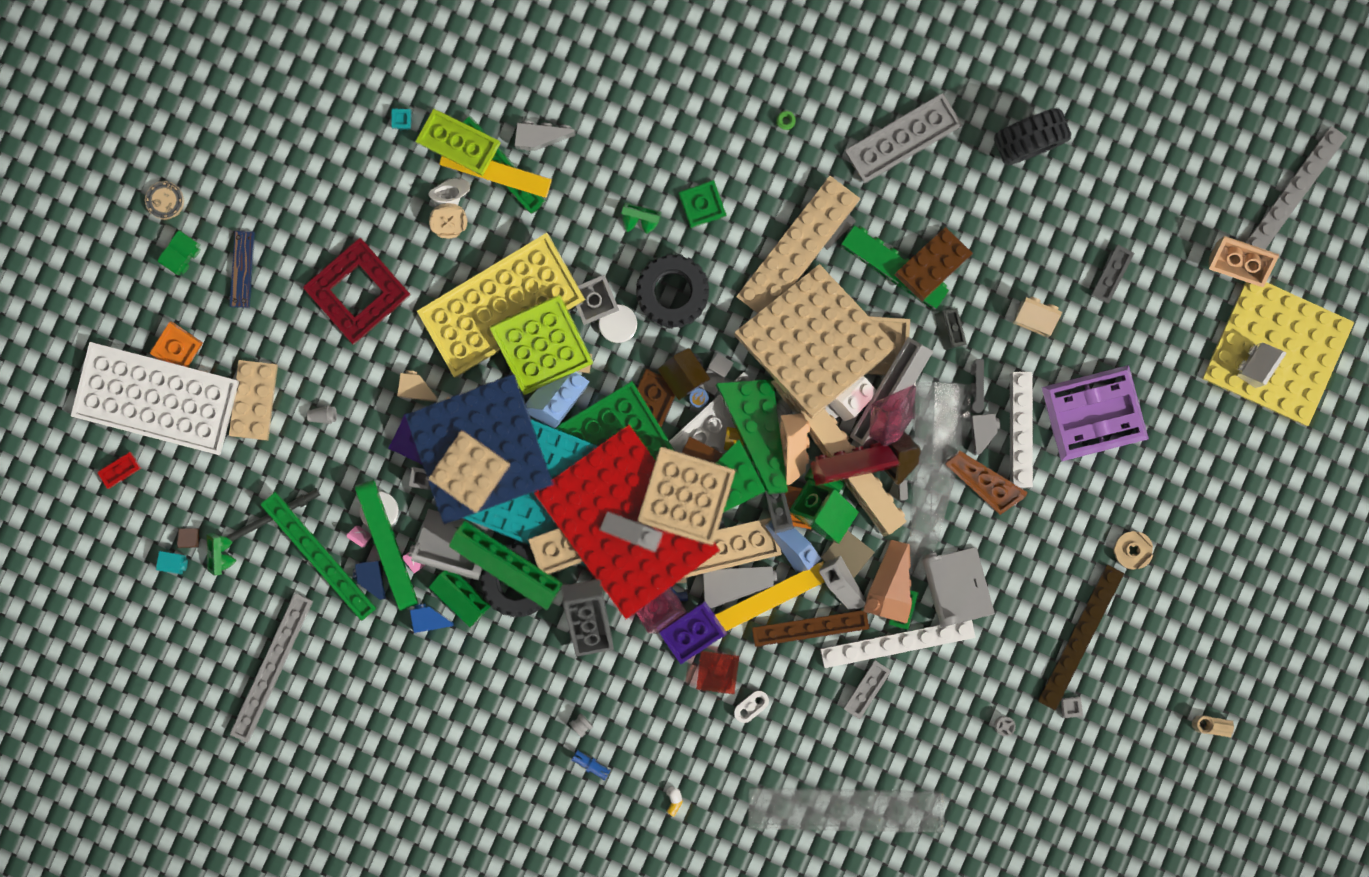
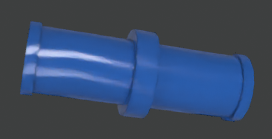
(590, 765)

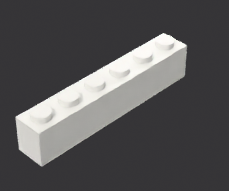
(1021, 429)

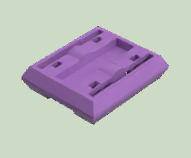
(1094, 413)

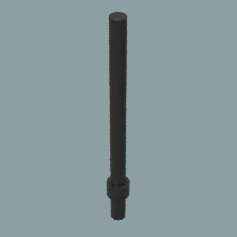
(301, 501)

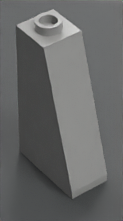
(730, 584)

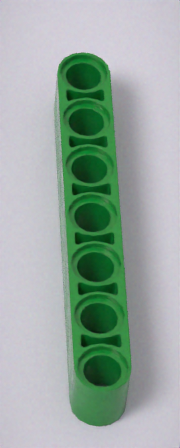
(386, 545)

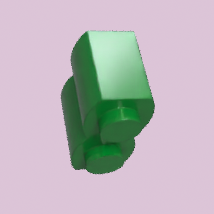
(179, 253)

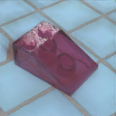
(892, 416)

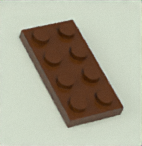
(933, 264)

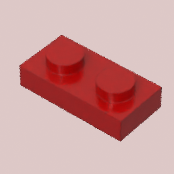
(119, 470)

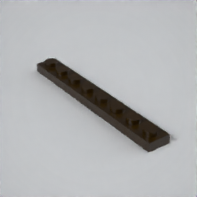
(1080, 637)

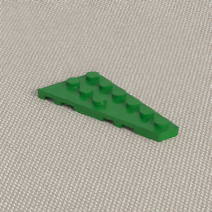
(757, 423)
(745, 482)

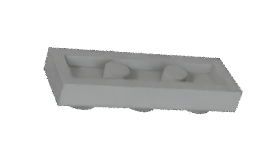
(867, 689)

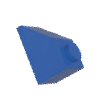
(428, 619)

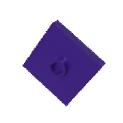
(404, 443)

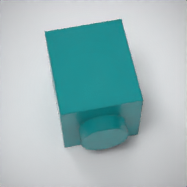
(171, 562)

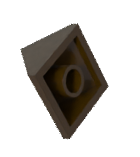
(683, 373)

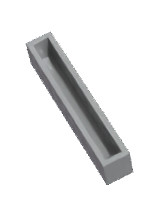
(901, 375)

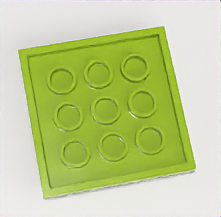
(541, 344)

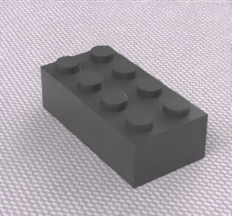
(587, 617)

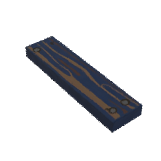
(242, 269)

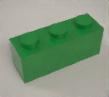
(460, 597)

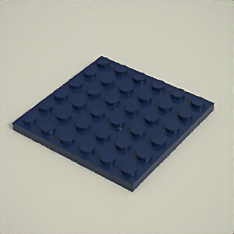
(500, 422)

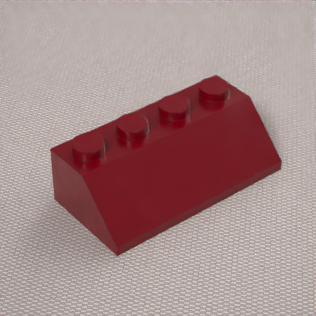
(853, 464)

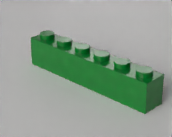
(885, 262)
(505, 565)

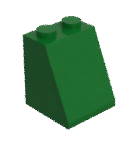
(824, 511)

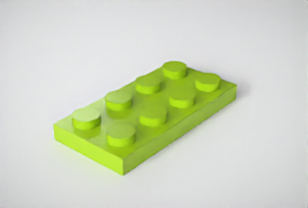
(458, 142)

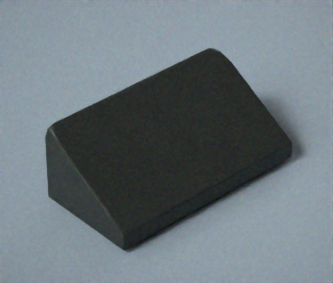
(950, 329)

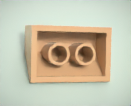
(1242, 261)
(794, 444)

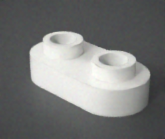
(751, 706)

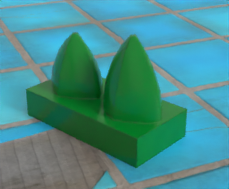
(633, 213)
(215, 560)

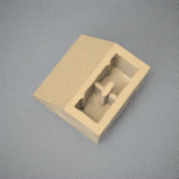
(1037, 316)

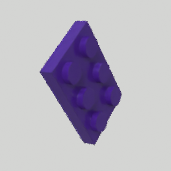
(693, 633)

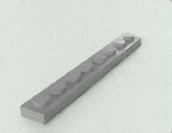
(1297, 188)
(271, 667)

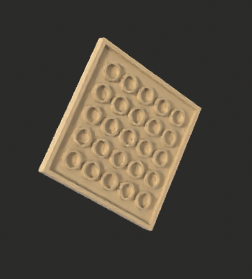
(815, 341)

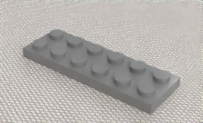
(903, 138)

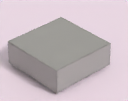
(902, 491)
(1071, 707)

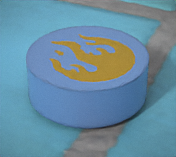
(699, 398)

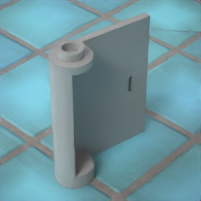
(433, 546)
(958, 587)

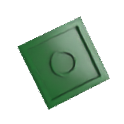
(702, 204)

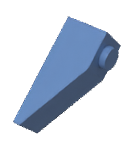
(795, 548)

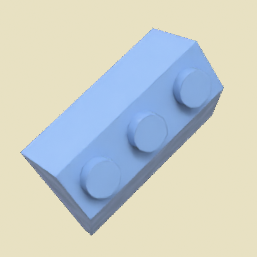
(556, 399)

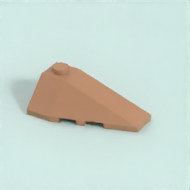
(891, 587)

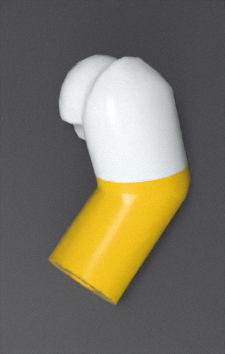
(676, 800)

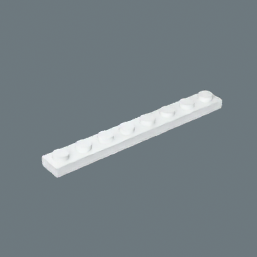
(896, 643)

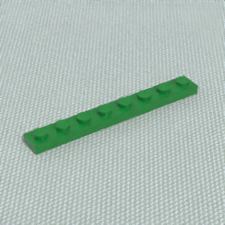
(318, 556)

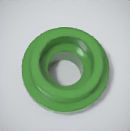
(786, 114)

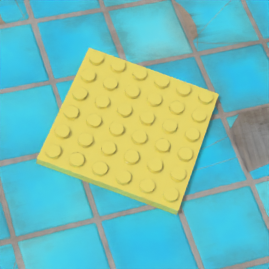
(1292, 324)

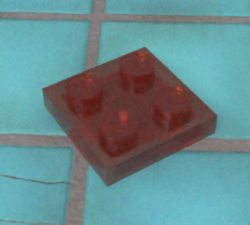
(717, 672)

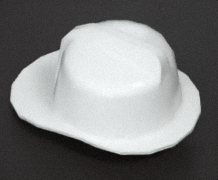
(449, 191)

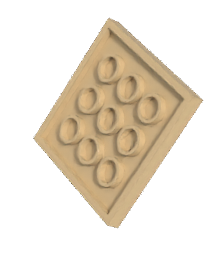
(686, 496)

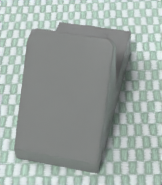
(717, 372)

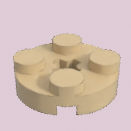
(1133, 539)

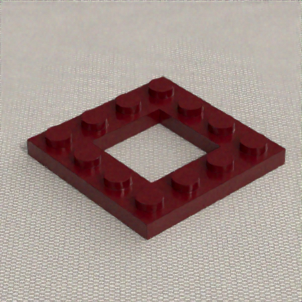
(357, 327)

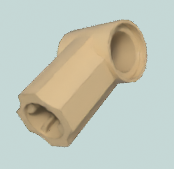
(1214, 726)

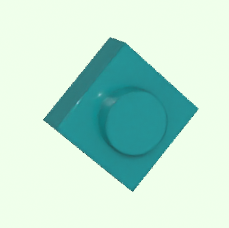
(401, 118)

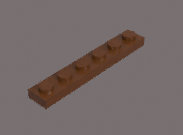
(810, 628)

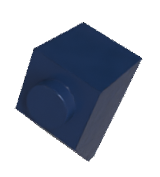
(370, 577)

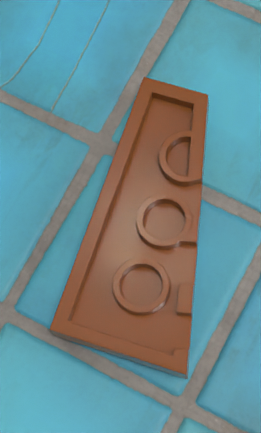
(986, 483)

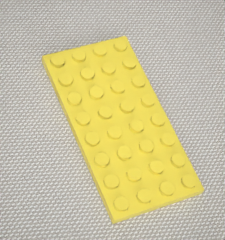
(463, 316)

